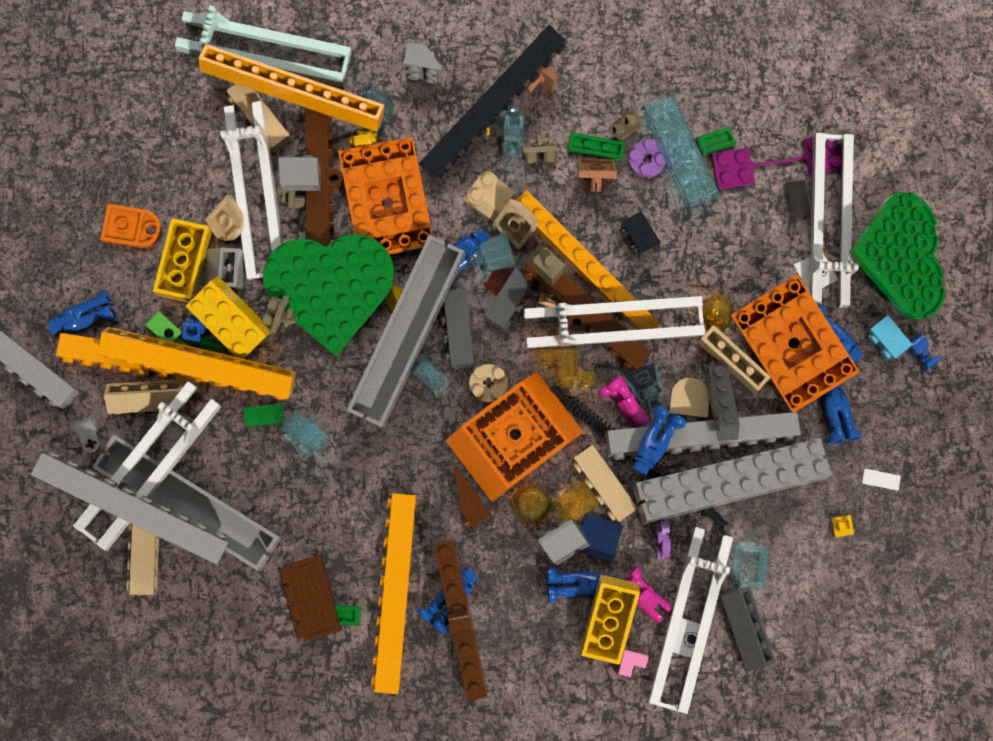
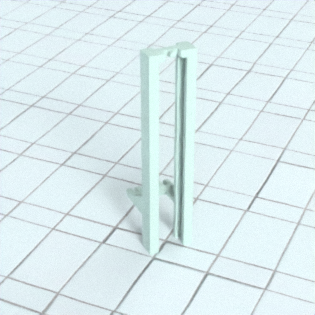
(217, 22)

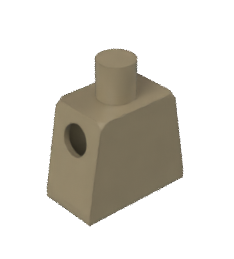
(546, 264)

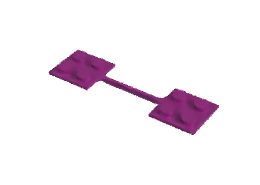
(735, 167)

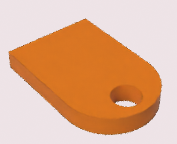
(129, 226)

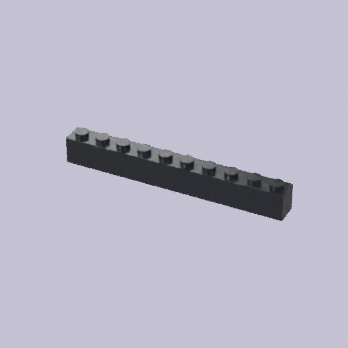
(493, 103)

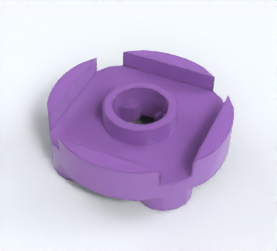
(636, 157)
(662, 541)

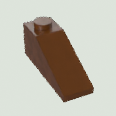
(471, 505)

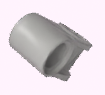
(88, 433)

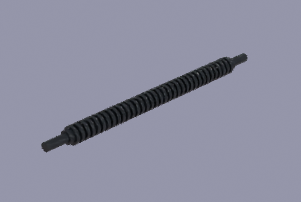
(569, 401)

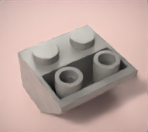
(421, 64)
(299, 173)
(227, 264)
(564, 541)

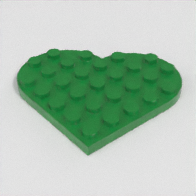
(899, 255)
(331, 285)

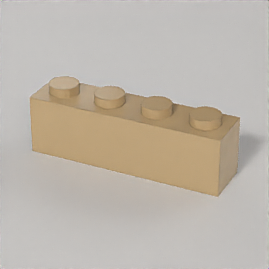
(243, 98)
(737, 361)
(141, 396)
(604, 483)
(143, 562)

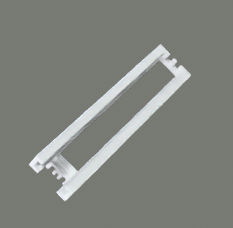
(231, 139)
(846, 265)
(563, 310)
(165, 415)
(720, 571)

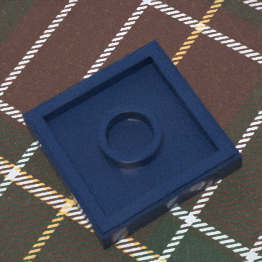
(602, 536)

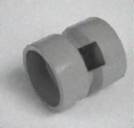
(174, 430)

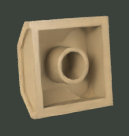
(488, 195)
(517, 223)

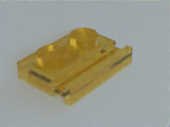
(575, 502)

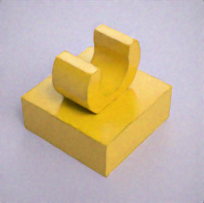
(393, 297)
(842, 526)

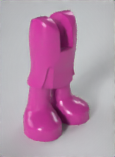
(626, 401)
(648, 598)

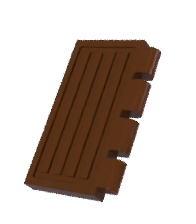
(311, 597)

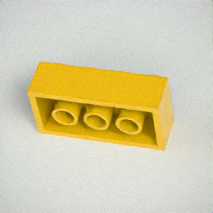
(182, 260)
(229, 318)
(610, 619)

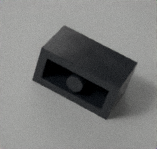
(639, 234)

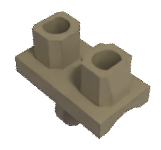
(626, 125)
(548, 150)
(293, 201)
(274, 320)

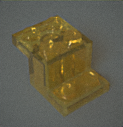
(566, 368)

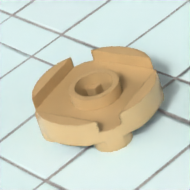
(485, 372)

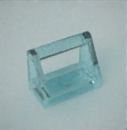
(761, 566)

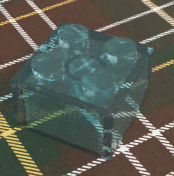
(306, 434)

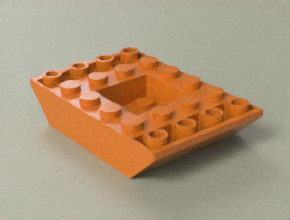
(381, 173)
(819, 359)
(496, 458)

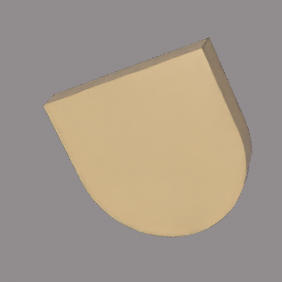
(226, 219)
(689, 398)

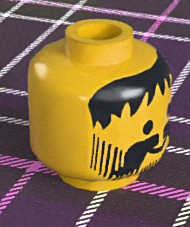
(363, 137)

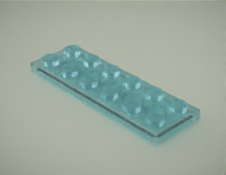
(680, 151)

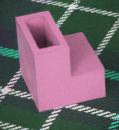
(629, 660)

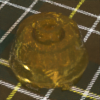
(717, 310)
(532, 503)

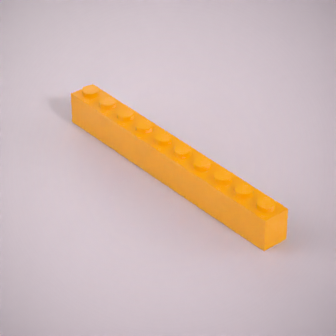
(291, 87)
(586, 265)
(86, 351)
(197, 363)
(395, 594)

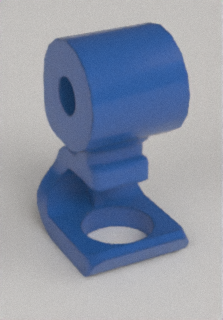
(195, 329)
(920, 348)

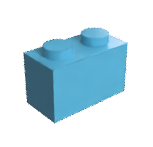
(888, 338)

